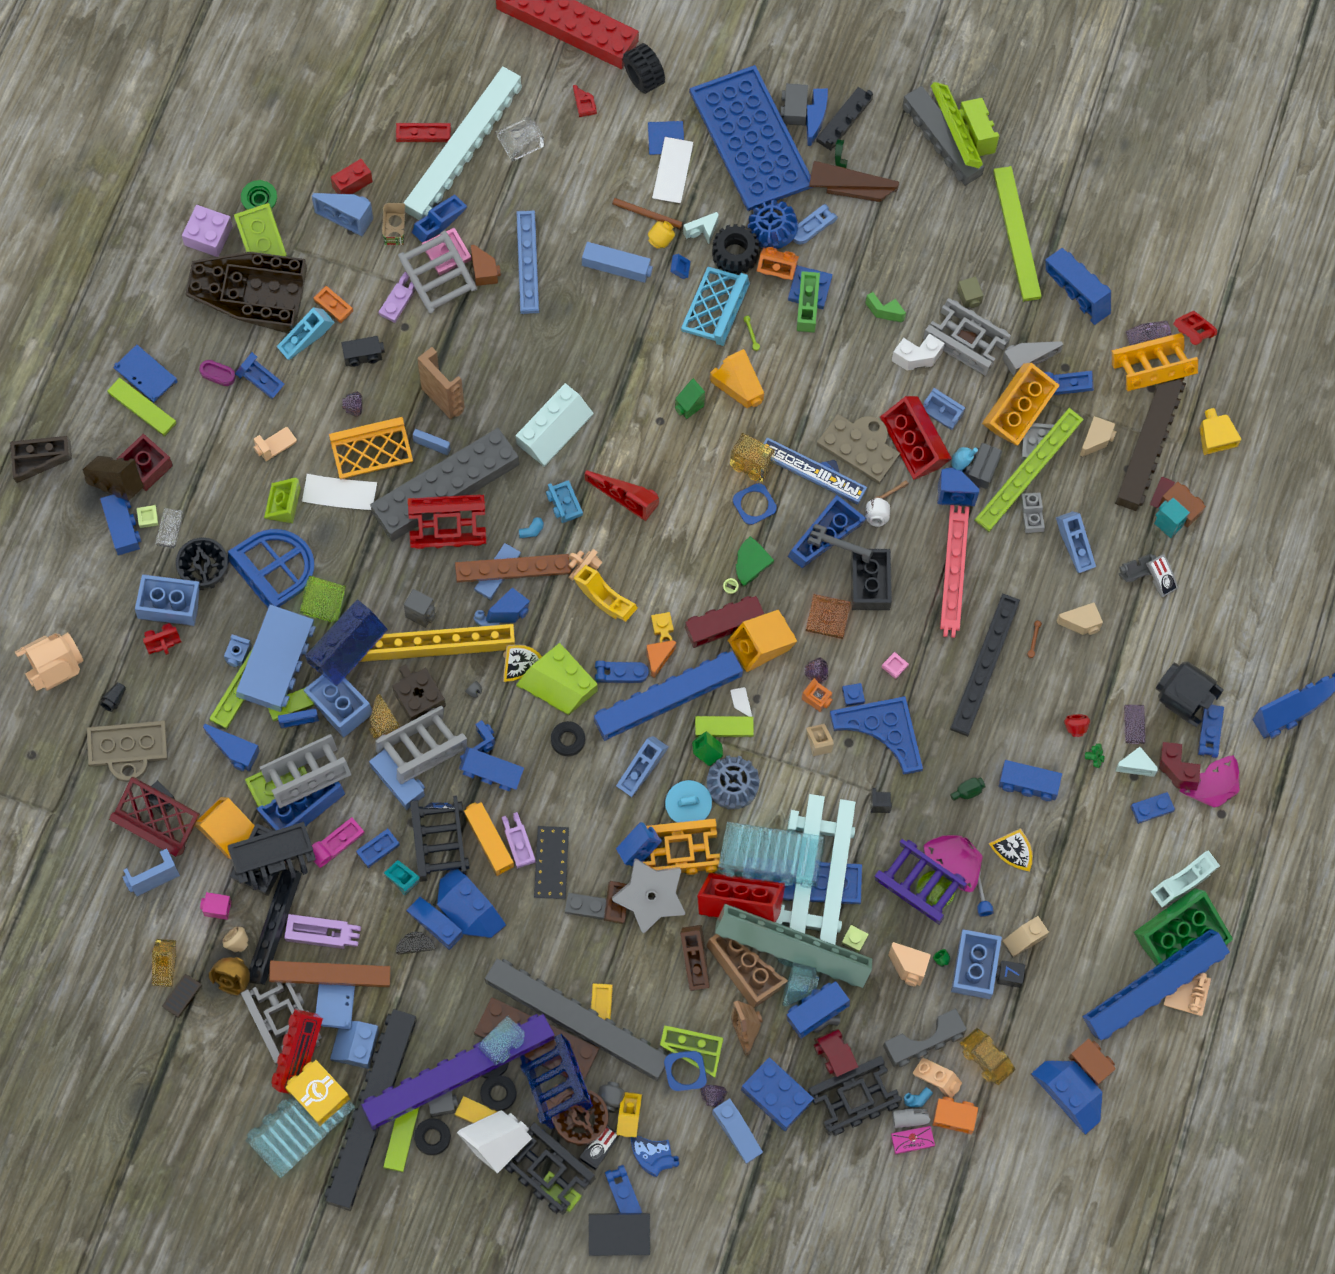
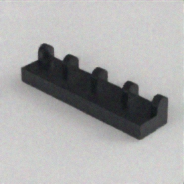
(845, 118)

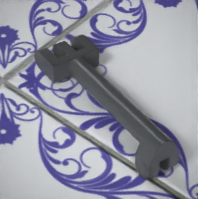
(821, 536)

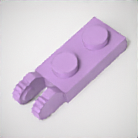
(397, 299)
(518, 842)

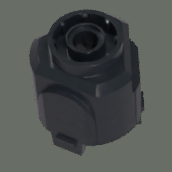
(1186, 689)

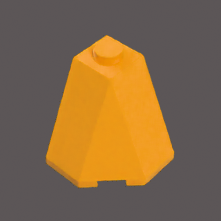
(738, 380)

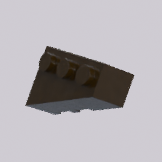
(114, 476)

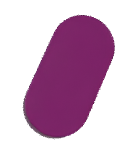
(217, 373)

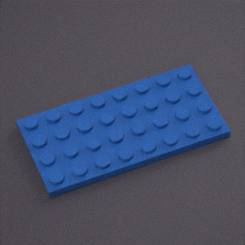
(751, 137)

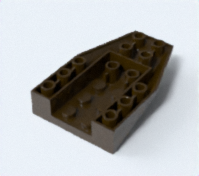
(251, 287)

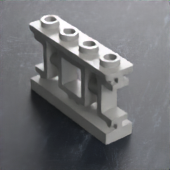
(959, 347)
(267, 1025)

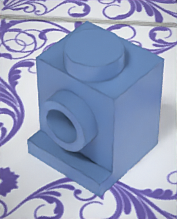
(241, 644)

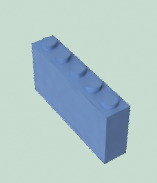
(276, 658)

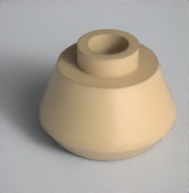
(236, 940)

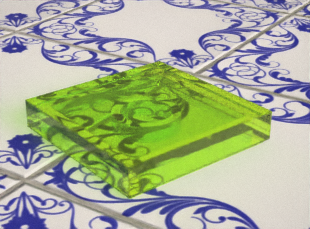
(322, 599)

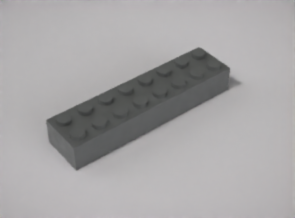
(455, 476)

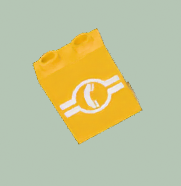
(317, 1092)

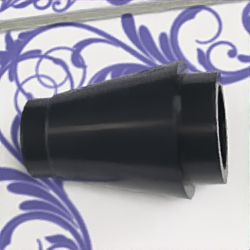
(112, 698)

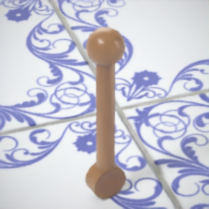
(902, 485)

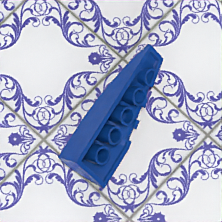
(1293, 707)

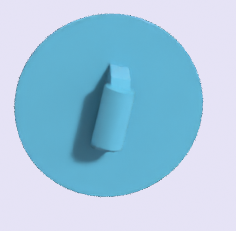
(688, 802)

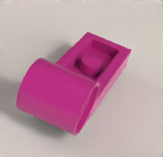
(336, 842)

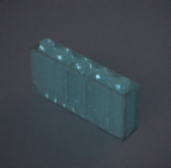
(771, 854)
(290, 1134)

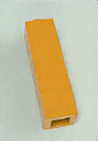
(488, 838)

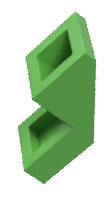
(890, 311)

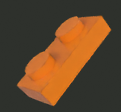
(333, 304)

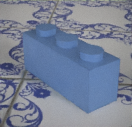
(387, 771)

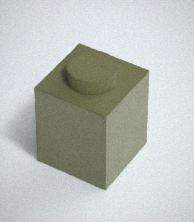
(970, 292)

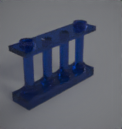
(574, 1081)

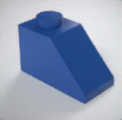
(509, 608)

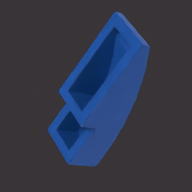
(815, 114)
(439, 218)

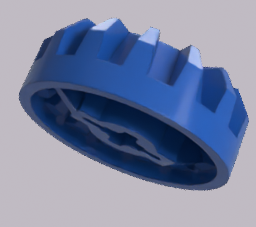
(773, 229)

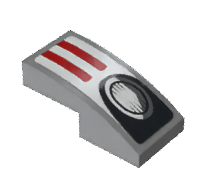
(1163, 575)

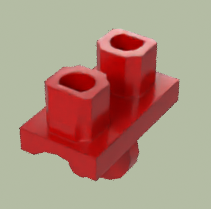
(161, 640)

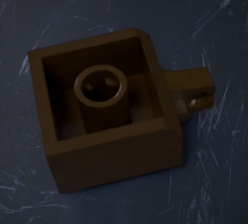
(414, 684)

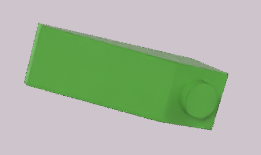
(808, 301)

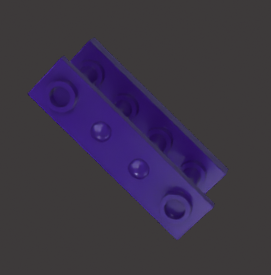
(919, 900)

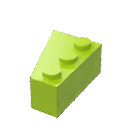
(979, 127)
(682, 1040)

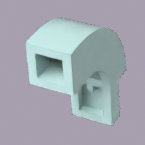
(1185, 880)

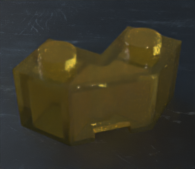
(980, 1048)

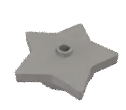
(647, 880)

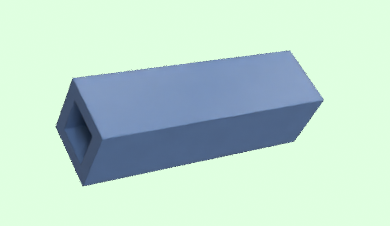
(616, 262)

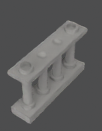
(422, 761)
(310, 782)

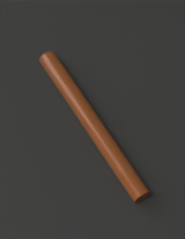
(647, 213)

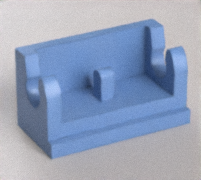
(943, 409)

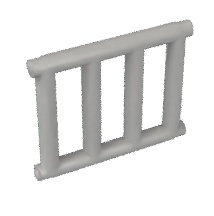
(453, 253)

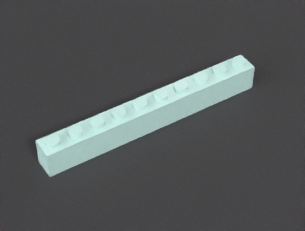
(463, 143)

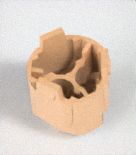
(52, 660)

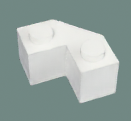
(911, 356)

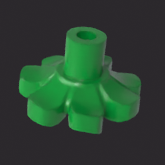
(1096, 755)

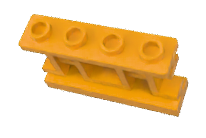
(683, 832)

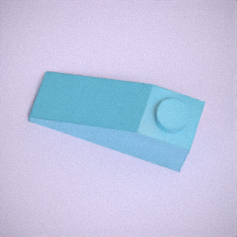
(305, 332)

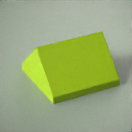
(283, 500)

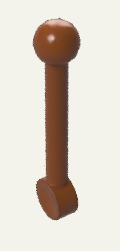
(1031, 653)

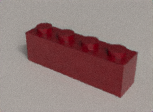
(721, 622)

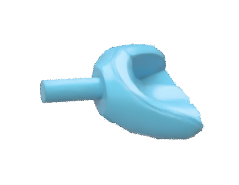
(962, 458)

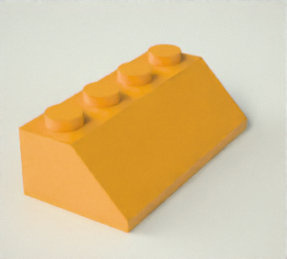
(1020, 403)

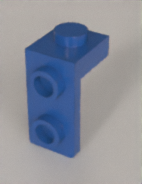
(485, 732)

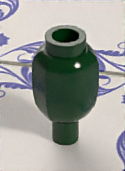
(969, 789)

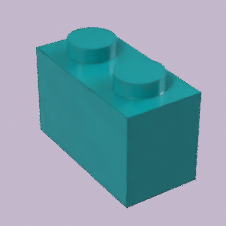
(1171, 517)

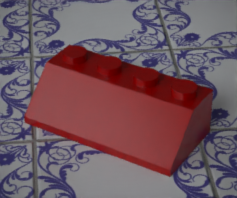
(915, 437)
(749, 895)

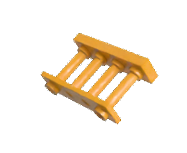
(1150, 350)

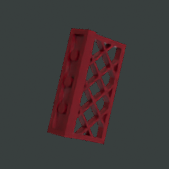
(146, 831)

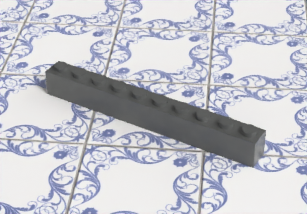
(577, 1019)

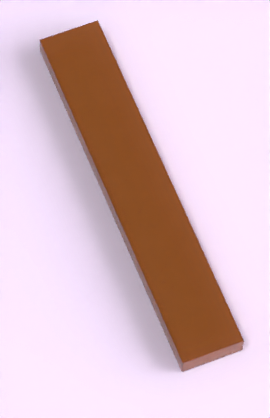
(329, 974)

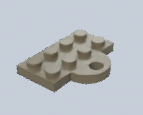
(860, 446)
(127, 747)

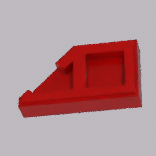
(584, 102)

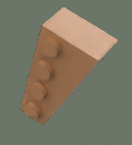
(746, 970)

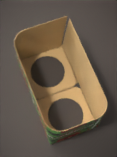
(389, 210)

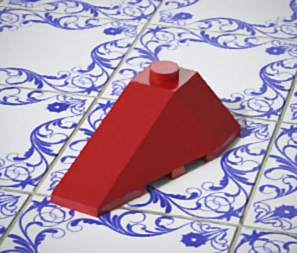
(631, 496)

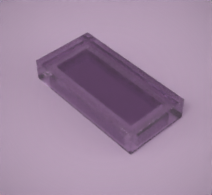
(1134, 724)

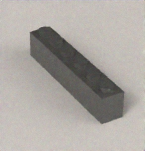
(935, 128)

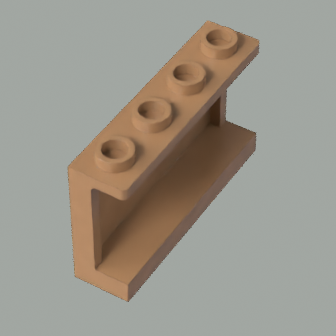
(444, 394)

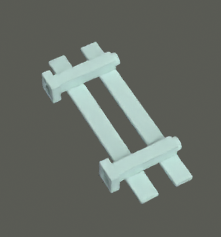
(842, 832)

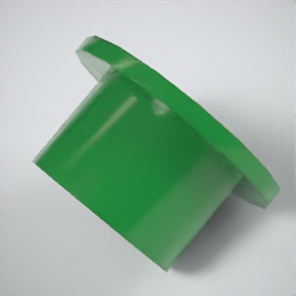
(257, 194)

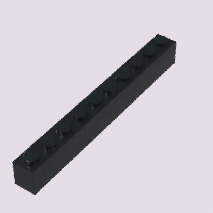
(361, 1136)

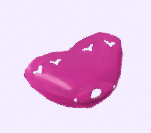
(1219, 786)
(956, 857)

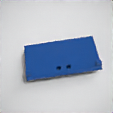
(150, 376)

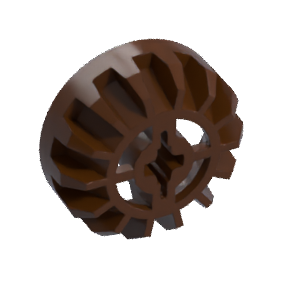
(592, 1133)

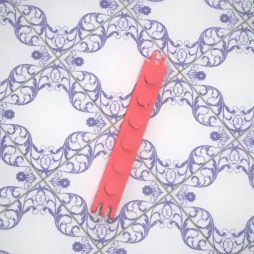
(954, 570)

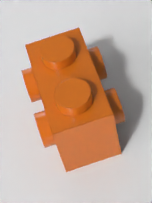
(777, 263)

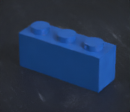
(121, 524)
(491, 769)
(1030, 780)
(817, 1009)

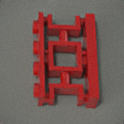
(447, 507)

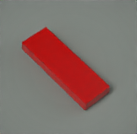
(423, 132)

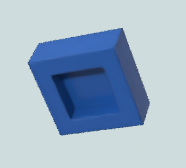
(680, 266)
(853, 694)

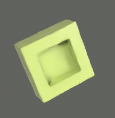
(147, 516)
(855, 938)

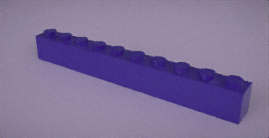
(448, 1076)

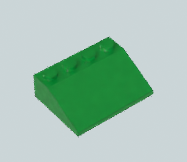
(1180, 926)

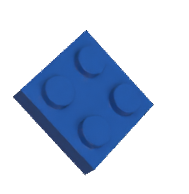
(824, 285)

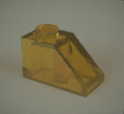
(382, 719)
(163, 962)

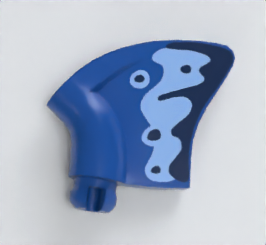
(653, 1155)

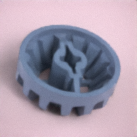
(736, 794)

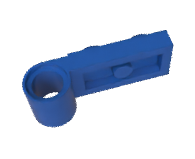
(1073, 382)

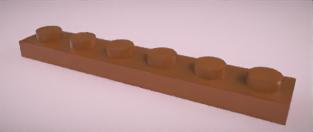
(512, 568)

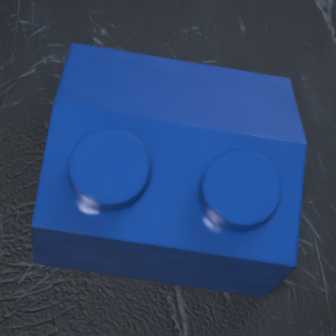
(956, 488)

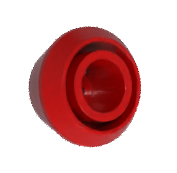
(1077, 724)

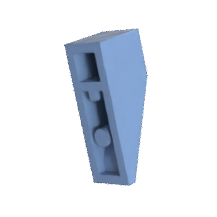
(1076, 540)
(642, 765)
(737, 1130)

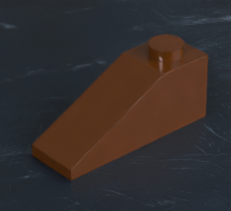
(695, 957)

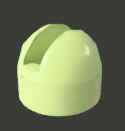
(733, 582)

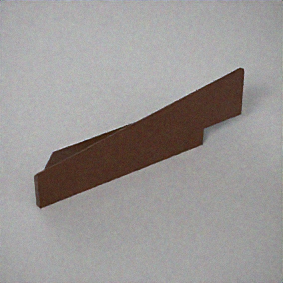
(851, 183)

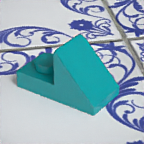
(402, 877)

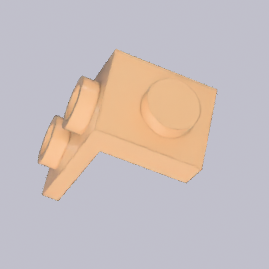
(275, 444)
(938, 1076)

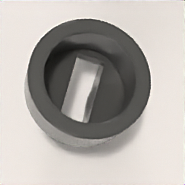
(473, 688)

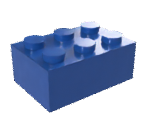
(777, 1094)

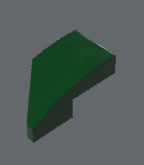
(838, 153)

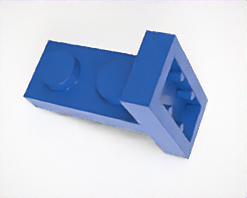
(259, 376)

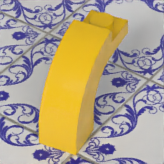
(602, 595)

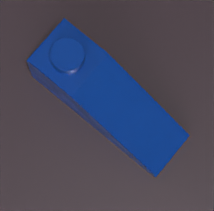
(237, 750)
(435, 922)

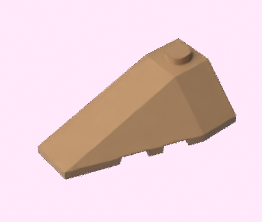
(746, 1024)

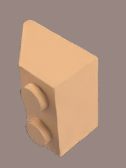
(909, 963)

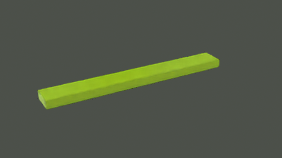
(1017, 234)
(1028, 469)

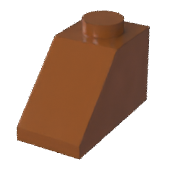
(485, 267)

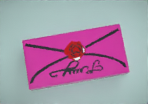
(912, 1140)

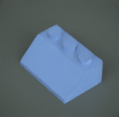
(167, 600)

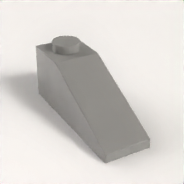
(1029, 353)

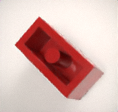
(352, 178)

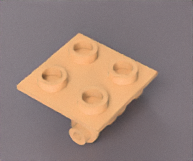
(1190, 996)

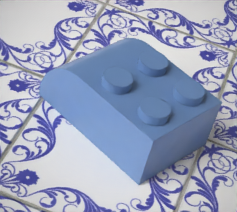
(976, 964)

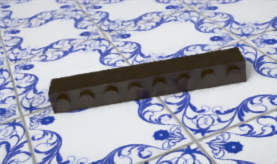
(1149, 442)

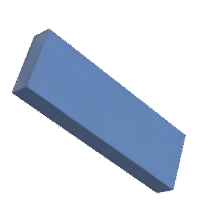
(489, 587)

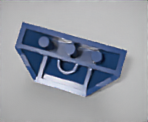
(467, 906)
(1071, 1091)

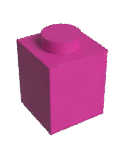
(216, 905)

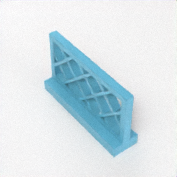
(730, 306)

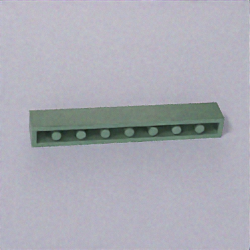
(793, 945)

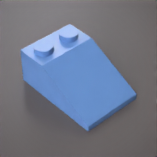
(345, 210)
(339, 704)

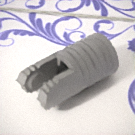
(910, 1117)

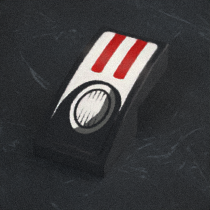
(597, 1151)

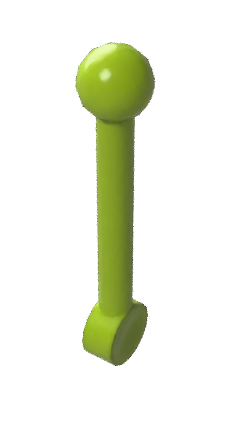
(756, 346)

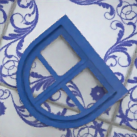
(256, 578)

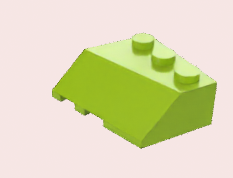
(559, 680)

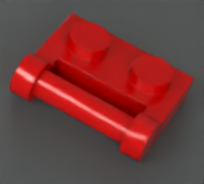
(1190, 323)

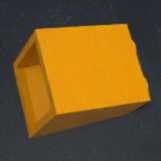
(224, 825)

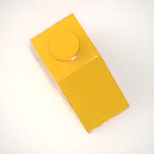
(629, 1115)

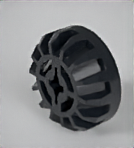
(200, 549)

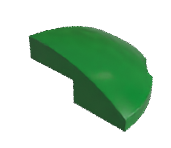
(751, 561)

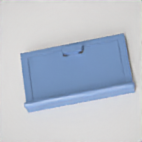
(334, 1005)

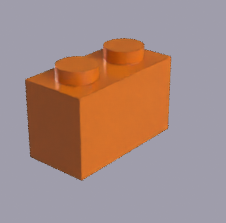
(955, 1115)

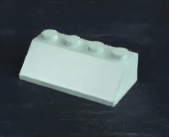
(554, 425)

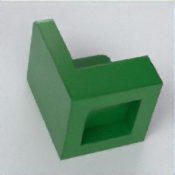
(707, 748)

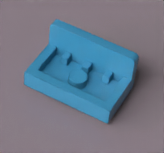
(565, 501)

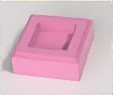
(895, 665)

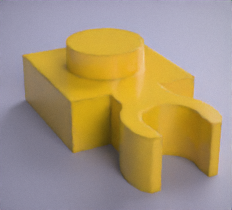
(662, 625)

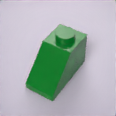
(690, 399)

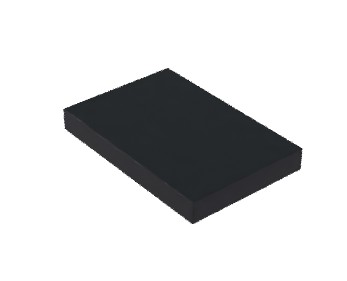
(619, 1234)

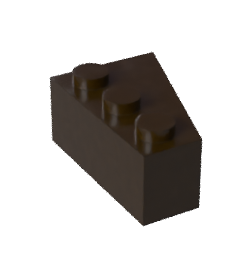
(38, 455)

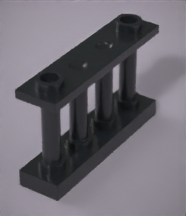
(421, 831)

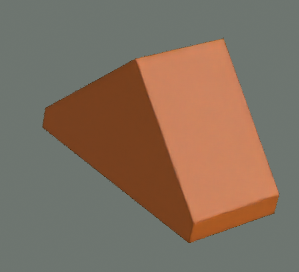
(659, 654)

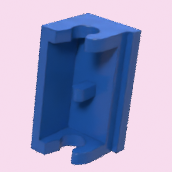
(638, 844)

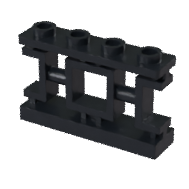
(848, 1082)
(559, 1156)

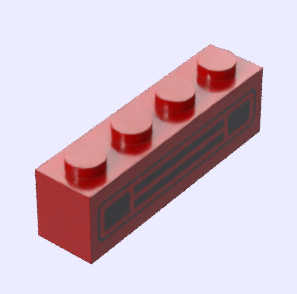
(297, 1047)

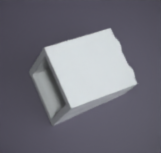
(496, 1138)

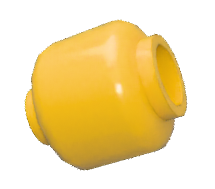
(661, 234)

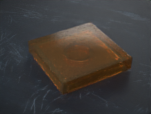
(828, 616)

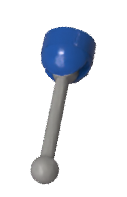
(984, 907)

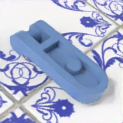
(814, 224)

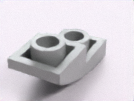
(1032, 512)

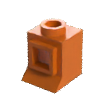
(817, 695)

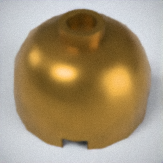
(230, 975)

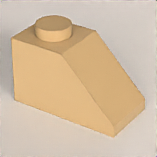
(1098, 436)
(1082, 619)
(1026, 936)

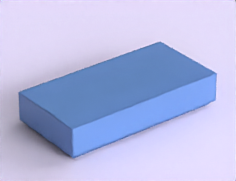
(431, 442)

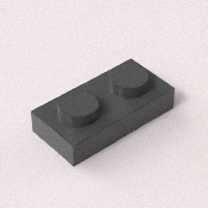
(585, 906)

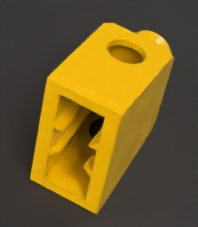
(1217, 433)

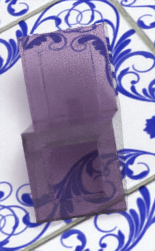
(1148, 331)

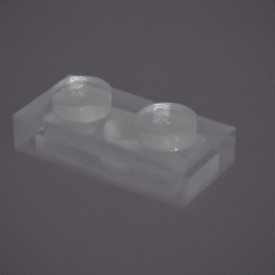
(169, 528)

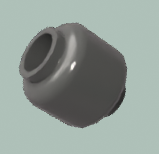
(611, 1095)

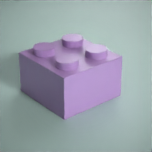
(207, 230)

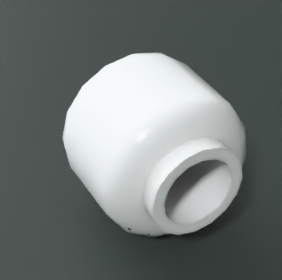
(877, 512)

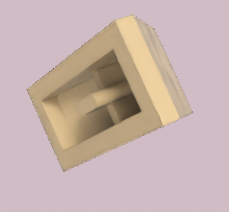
(819, 739)

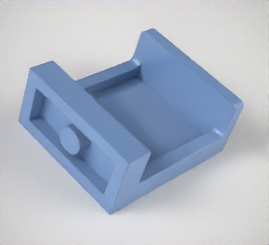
(153, 877)

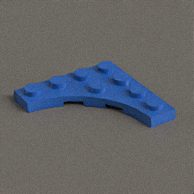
(887, 722)

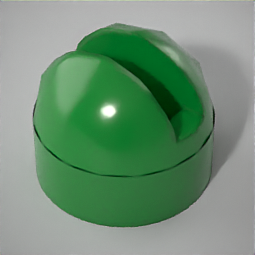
(942, 957)

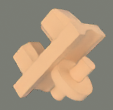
(589, 559)

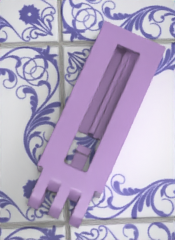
(314, 932)

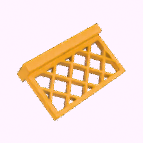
(370, 432)

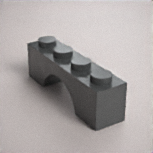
(902, 1049)

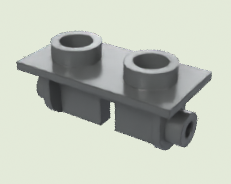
(1131, 571)

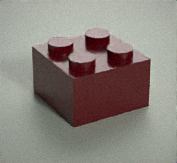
(149, 458)

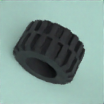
(644, 68)
(735, 236)

